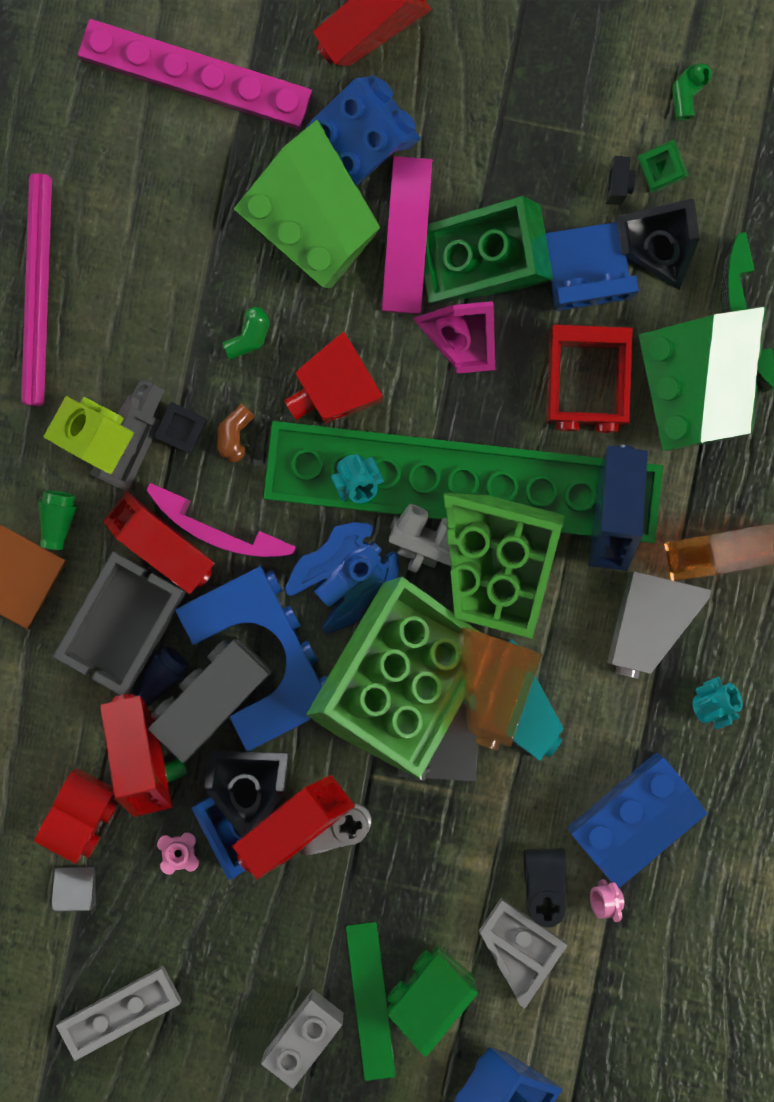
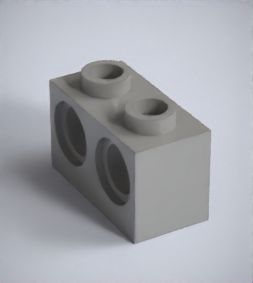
(302, 1038)

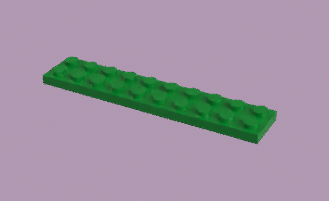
(426, 468)

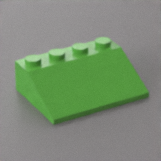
(396, 679)

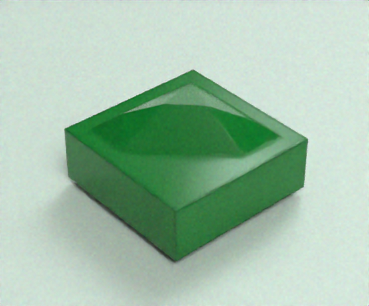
(663, 166)

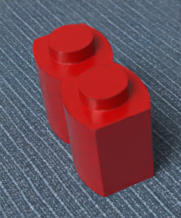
(76, 816)

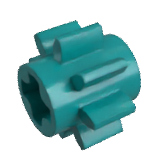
(357, 478)
(717, 703)

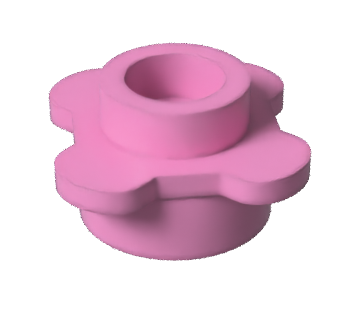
(183, 843)
(607, 901)

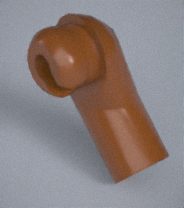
(229, 434)

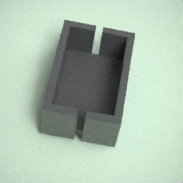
(120, 623)
(208, 698)

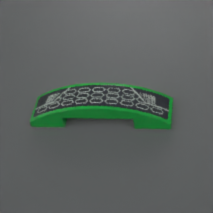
(736, 266)

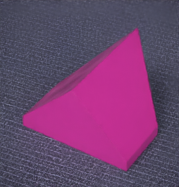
(463, 335)

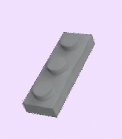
(119, 1013)

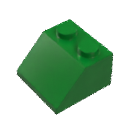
(431, 999)

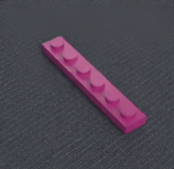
(195, 74)

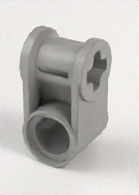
(341, 836)

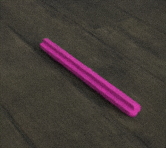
(36, 290)

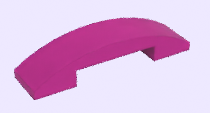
(407, 235)
(176, 507)

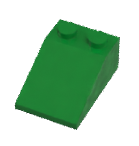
(487, 252)

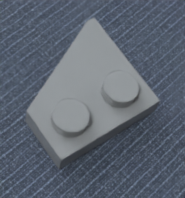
(521, 949)

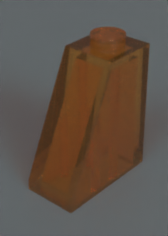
(721, 552)
(495, 685)

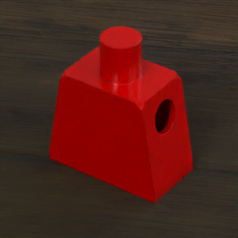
(334, 383)

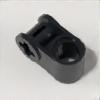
(545, 877)

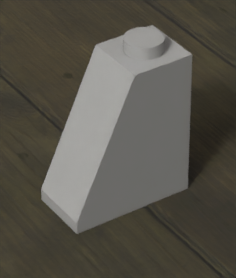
(651, 621)

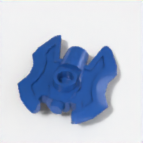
(347, 574)

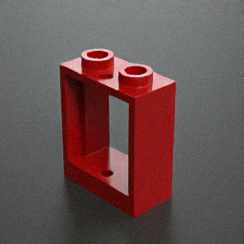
(590, 337)
(135, 756)
(293, 826)

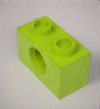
(89, 433)

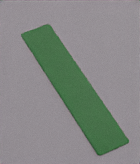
(370, 1001)

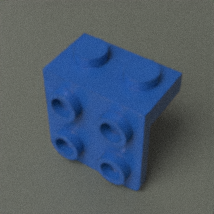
(366, 126)

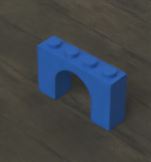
(255, 600)

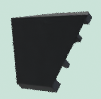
(661, 239)
(246, 785)

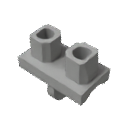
(419, 542)

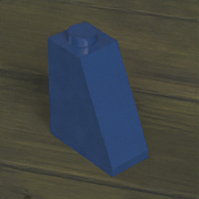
(619, 508)

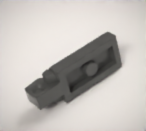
(140, 417)

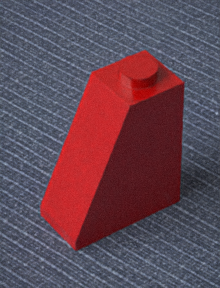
(364, 26)
(158, 543)

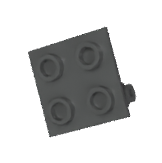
(455, 754)

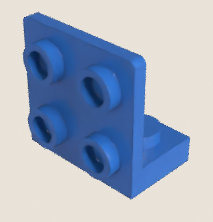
(589, 267)

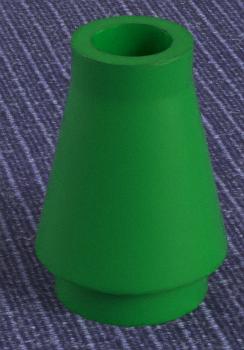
(55, 518)

